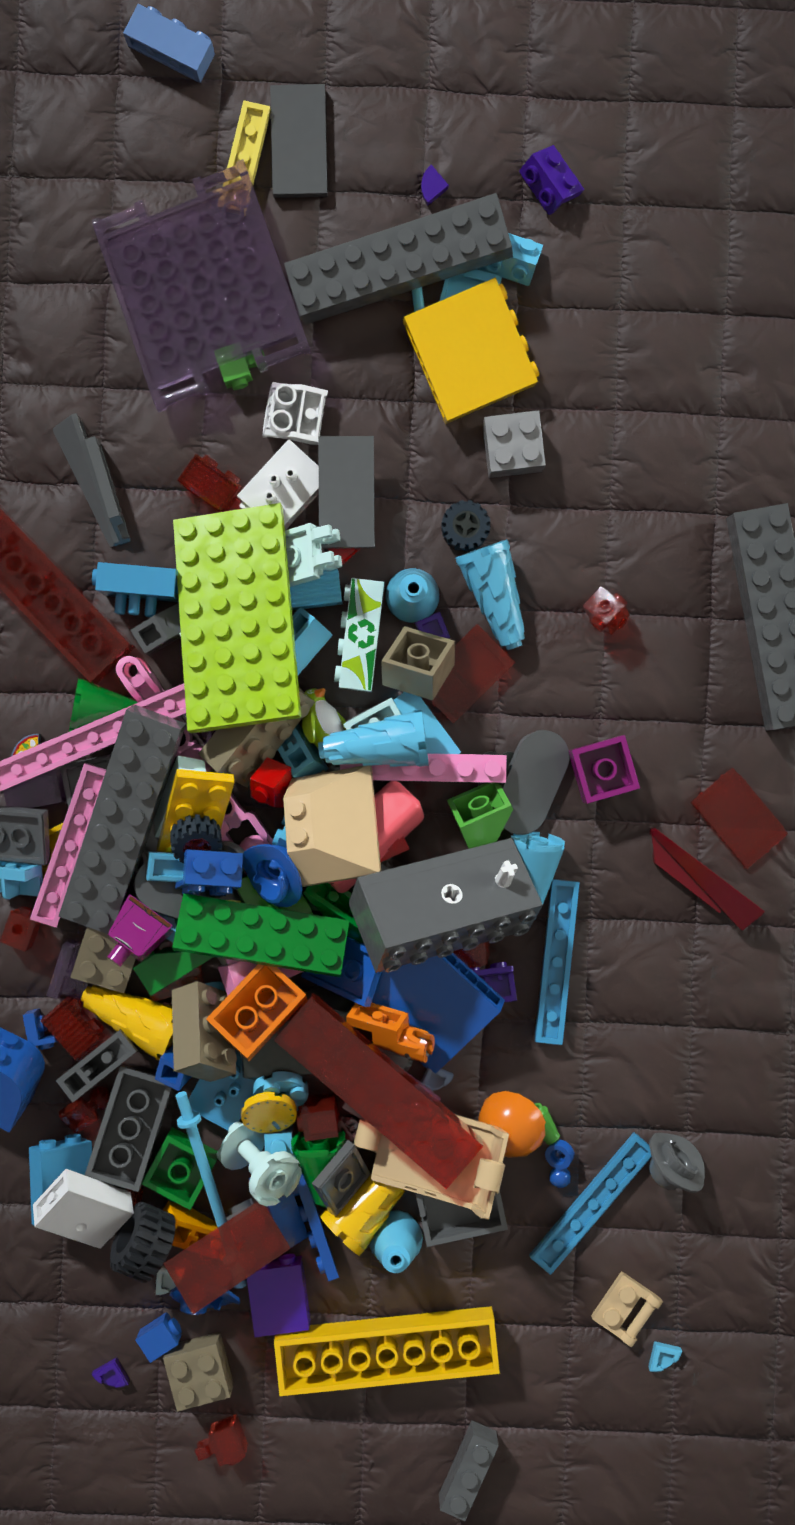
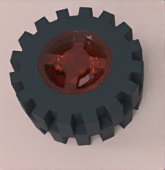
(195, 835)

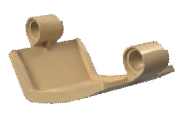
(471, 1189)

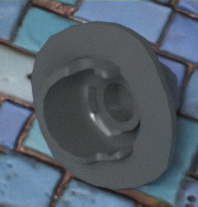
(676, 1163)

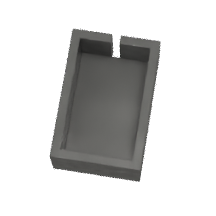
(450, 1222)

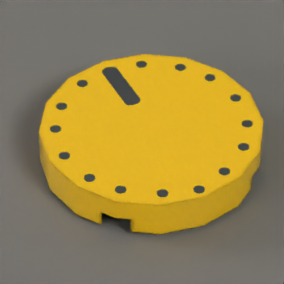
(268, 1112)

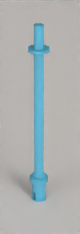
(189, 1122)

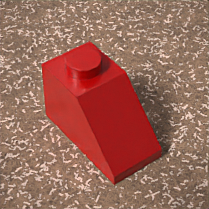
(270, 782)

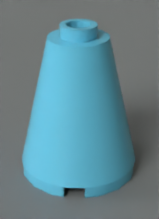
(412, 606)
(540, 858)
(397, 1241)

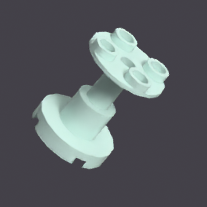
(270, 1173)

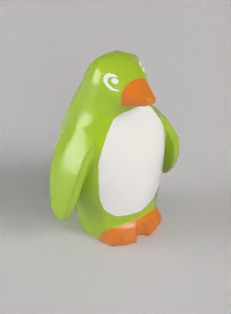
(321, 718)

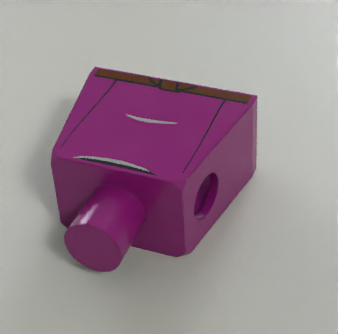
(136, 932)

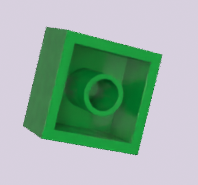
(176, 1170)

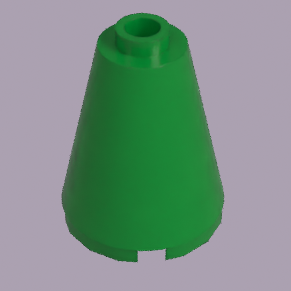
(94, 703)
(314, 1157)

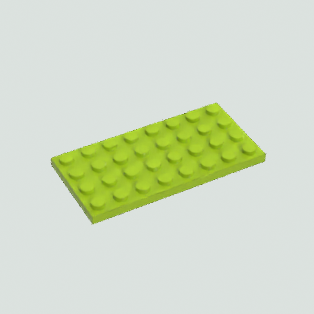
(236, 619)

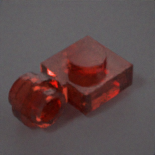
(82, 1113)

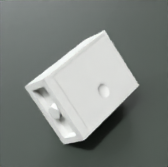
(285, 479)
(82, 1209)

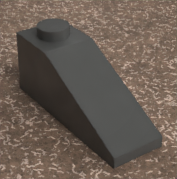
(96, 1065)

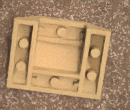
(332, 825)

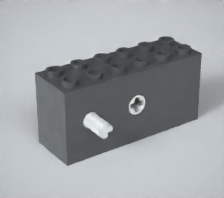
(444, 905)

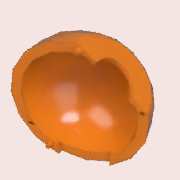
(518, 1118)

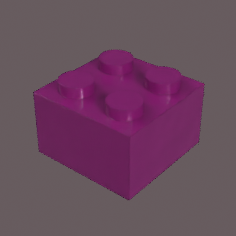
(604, 769)

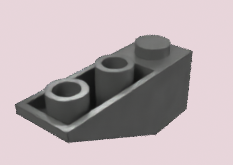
(158, 630)

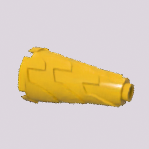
(141, 1019)
(363, 1214)

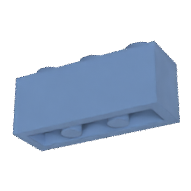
(169, 42)

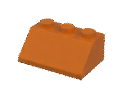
(256, 1009)

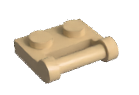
(619, 1303)

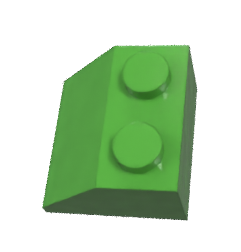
(481, 813)

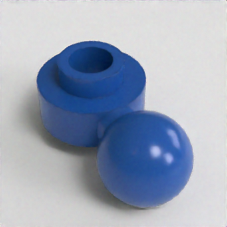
(559, 1175)

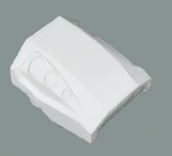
(294, 412)

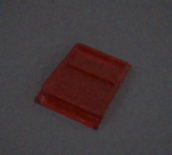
(476, 668)
(739, 817)

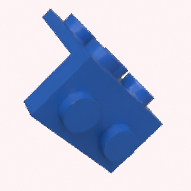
(211, 872)

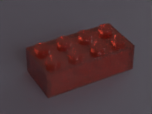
(226, 1256)

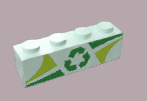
(361, 634)

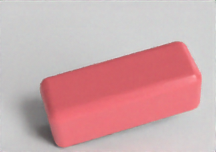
(396, 817)

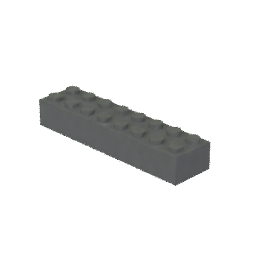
(399, 259)
(765, 574)
(122, 818)

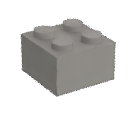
(513, 444)

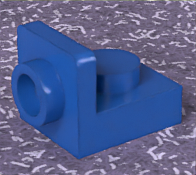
(35, 1030)

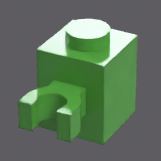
(237, 373)

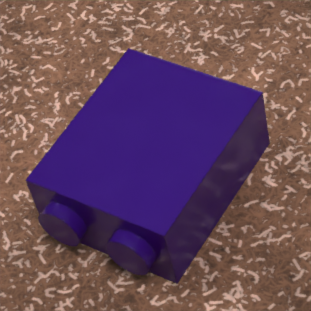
(279, 1297)

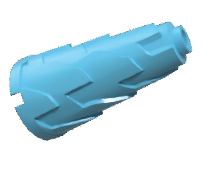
(492, 580)
(391, 742)

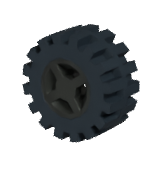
(467, 516)

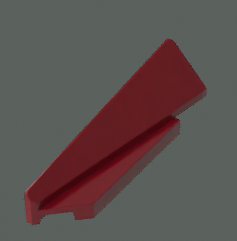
(703, 881)

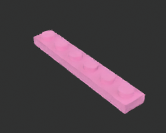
(445, 769)
(68, 846)

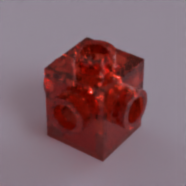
(606, 611)

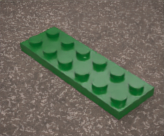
(261, 935)

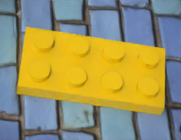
(194, 795)

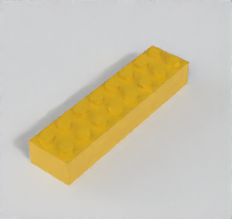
(387, 1351)

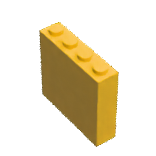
(471, 350)

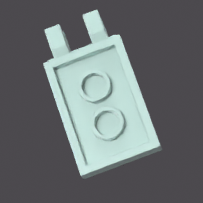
(305, 552)

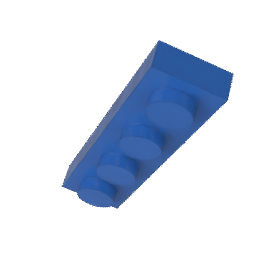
(317, 1235)

